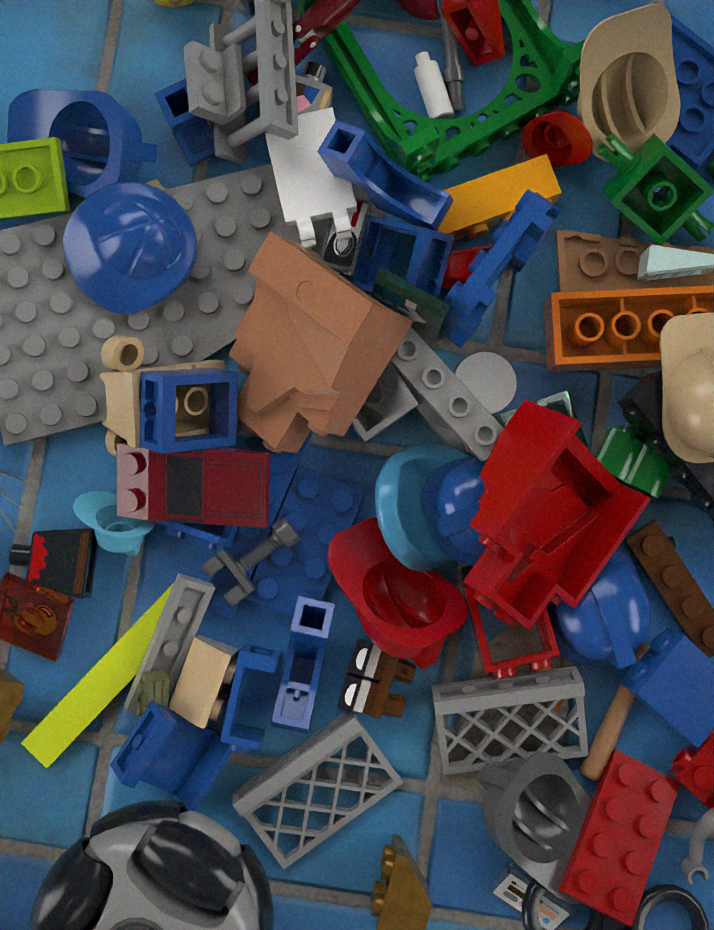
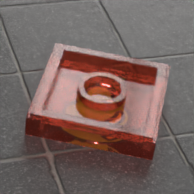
(33, 616)

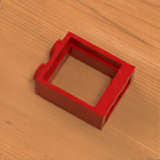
(506, 667)

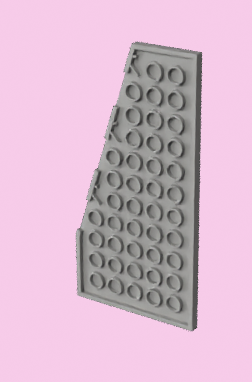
(57, 333)

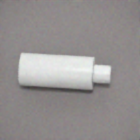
(432, 88)

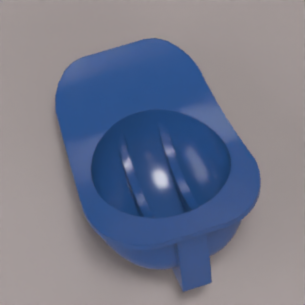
(96, 135)
(451, 503)
(608, 619)

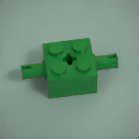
(641, 173)

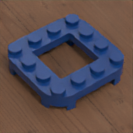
(513, 247)

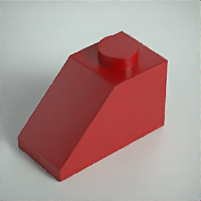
(476, 28)

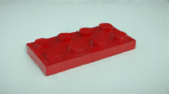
(620, 838)

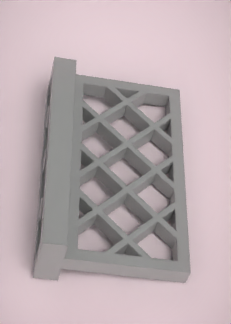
(511, 691)
(293, 767)

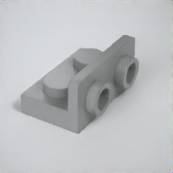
(214, 82)

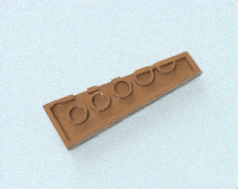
(606, 263)

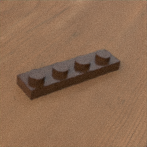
(674, 584)

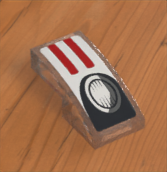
(343, 254)

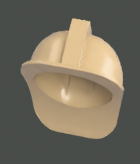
(629, 79)
(688, 386)

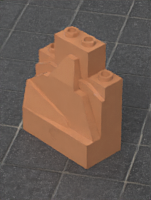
(308, 347)

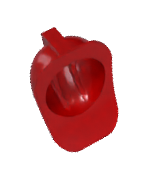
(397, 607)

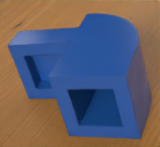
(189, 130)

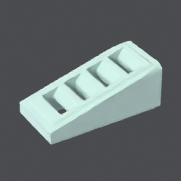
(668, 262)

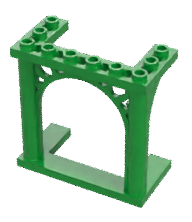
(427, 151)

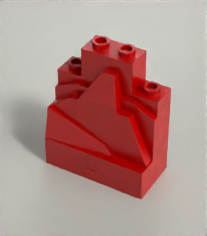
(545, 517)

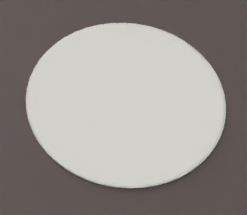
(488, 379)

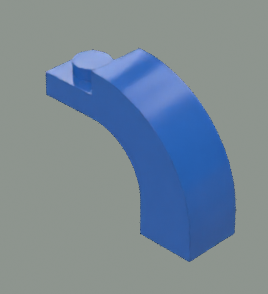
(303, 664)

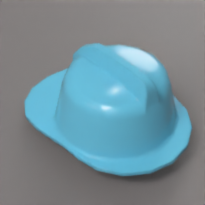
(111, 531)

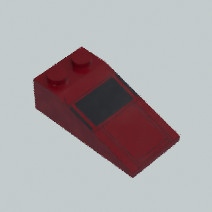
(194, 486)

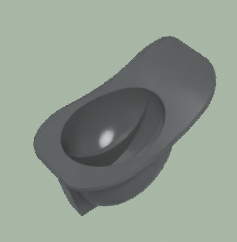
(535, 815)

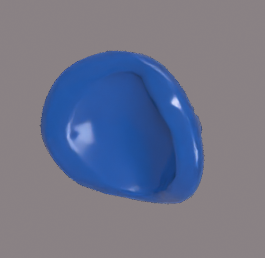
(129, 246)

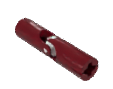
(313, 26)

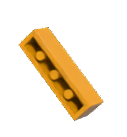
(494, 196)

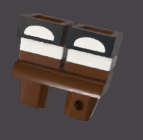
(369, 695)

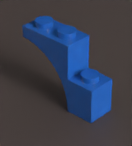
(358, 159)

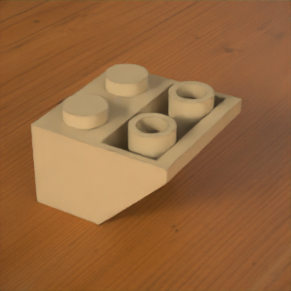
(202, 681)

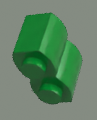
(632, 462)

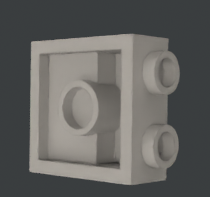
(386, 404)

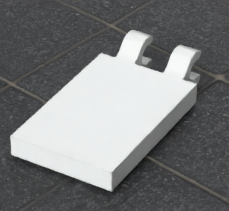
(305, 182)

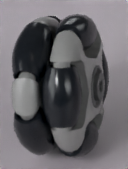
(155, 871)

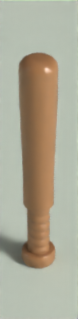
(610, 729)

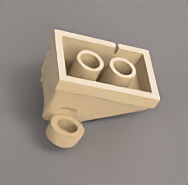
(123, 394)

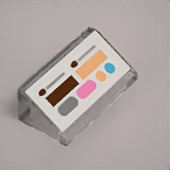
(510, 890)

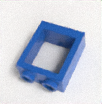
(427, 259)
(159, 393)

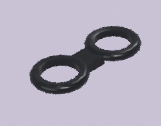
(599, 921)

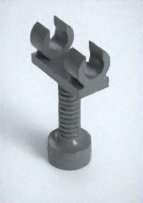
(282, 534)

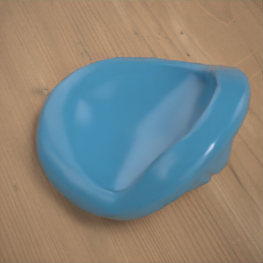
(401, 508)

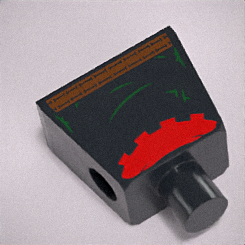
(60, 560)

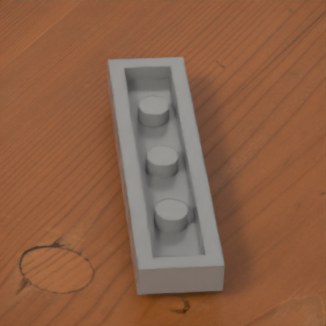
(173, 633)

